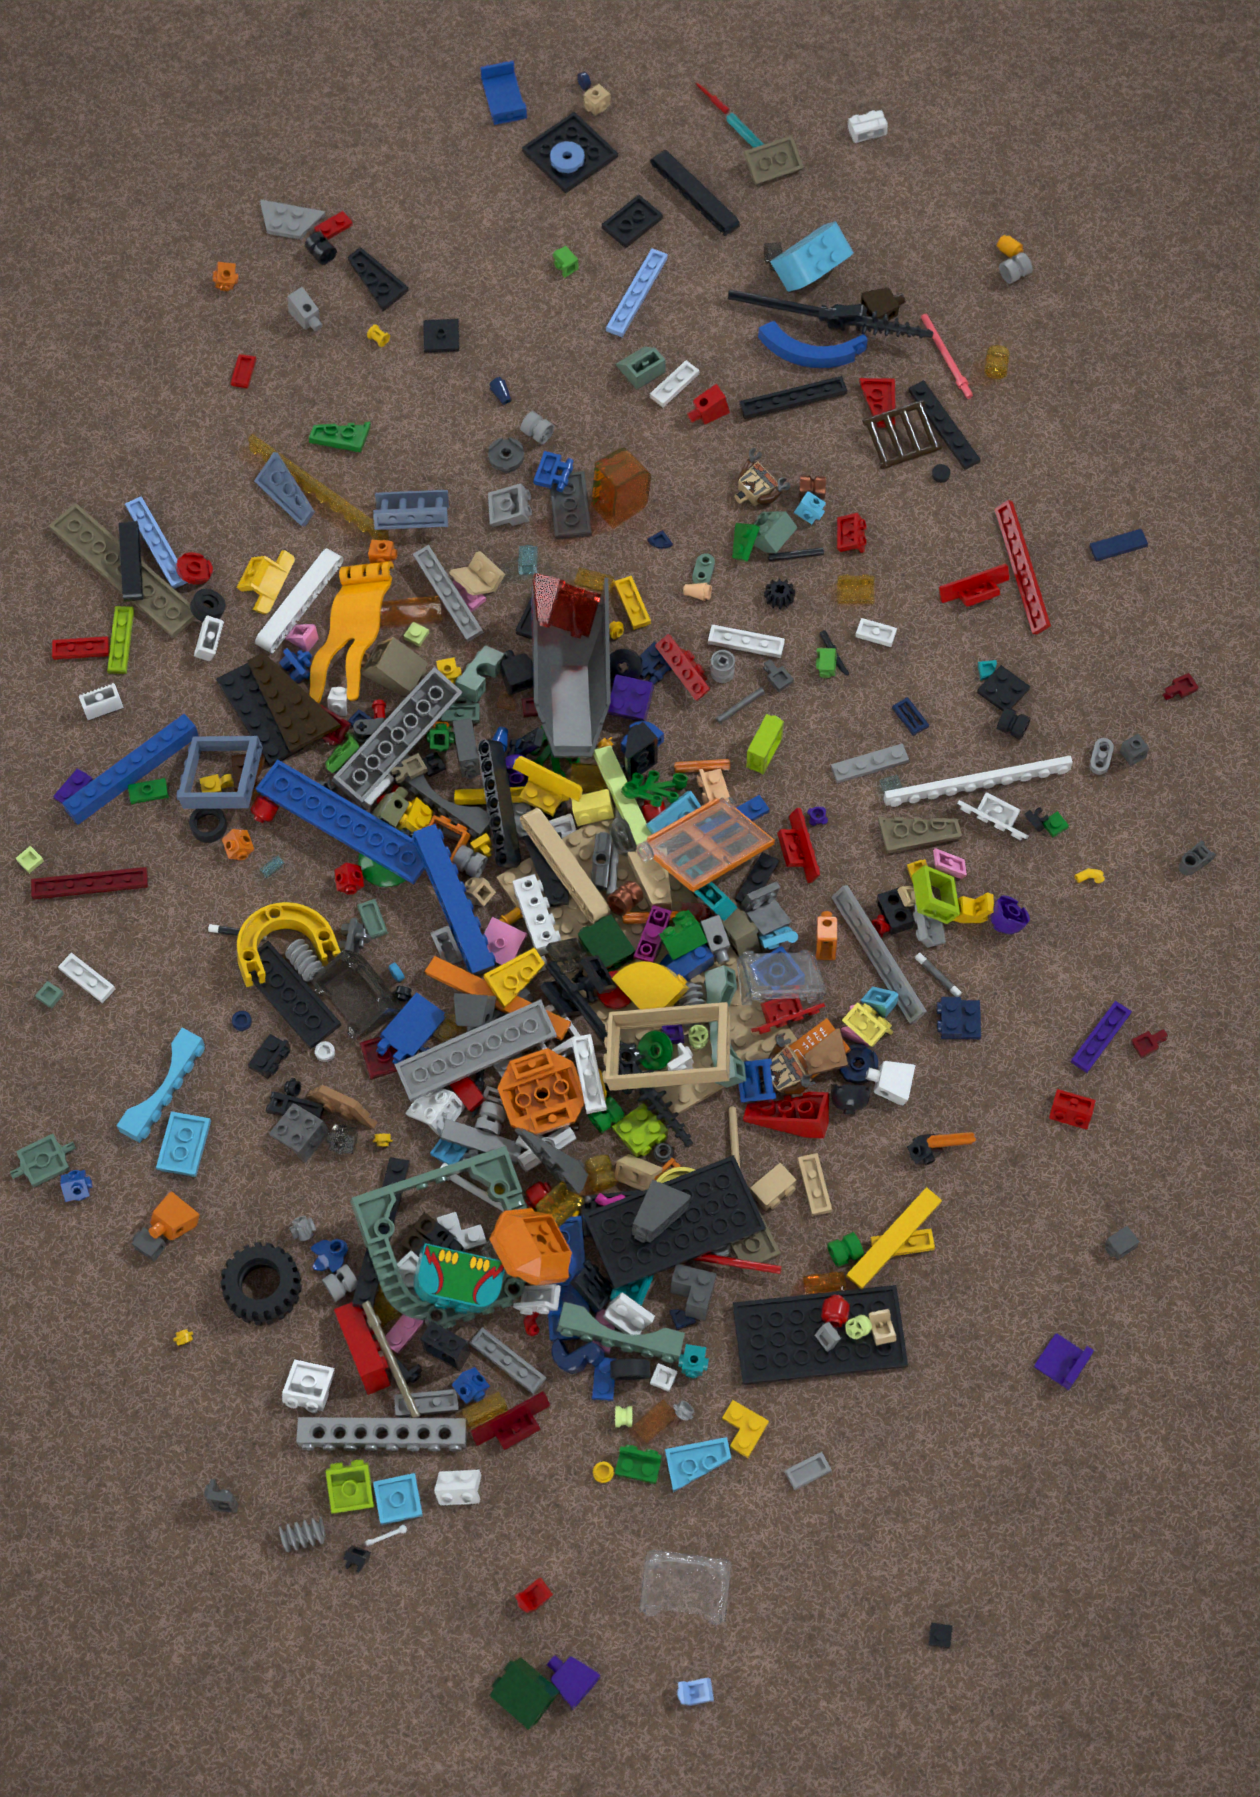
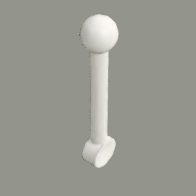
(402, 1529)

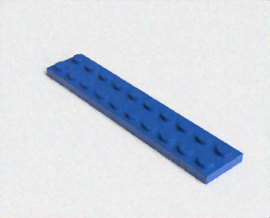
(342, 820)

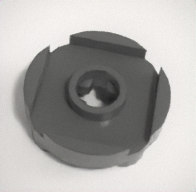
(508, 463)

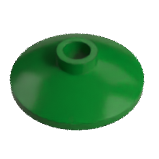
(648, 1046)

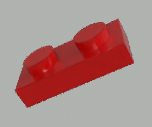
(334, 225)

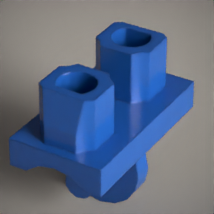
(291, 659)

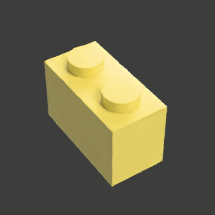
(593, 807)

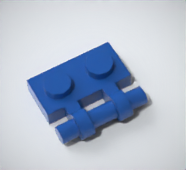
(548, 468)

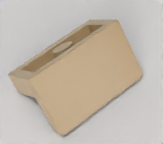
(636, 1172)

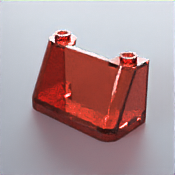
(564, 605)

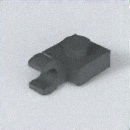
(777, 676)

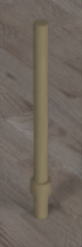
(374, 1323)

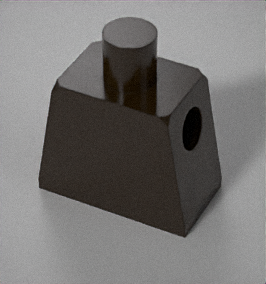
(883, 302)

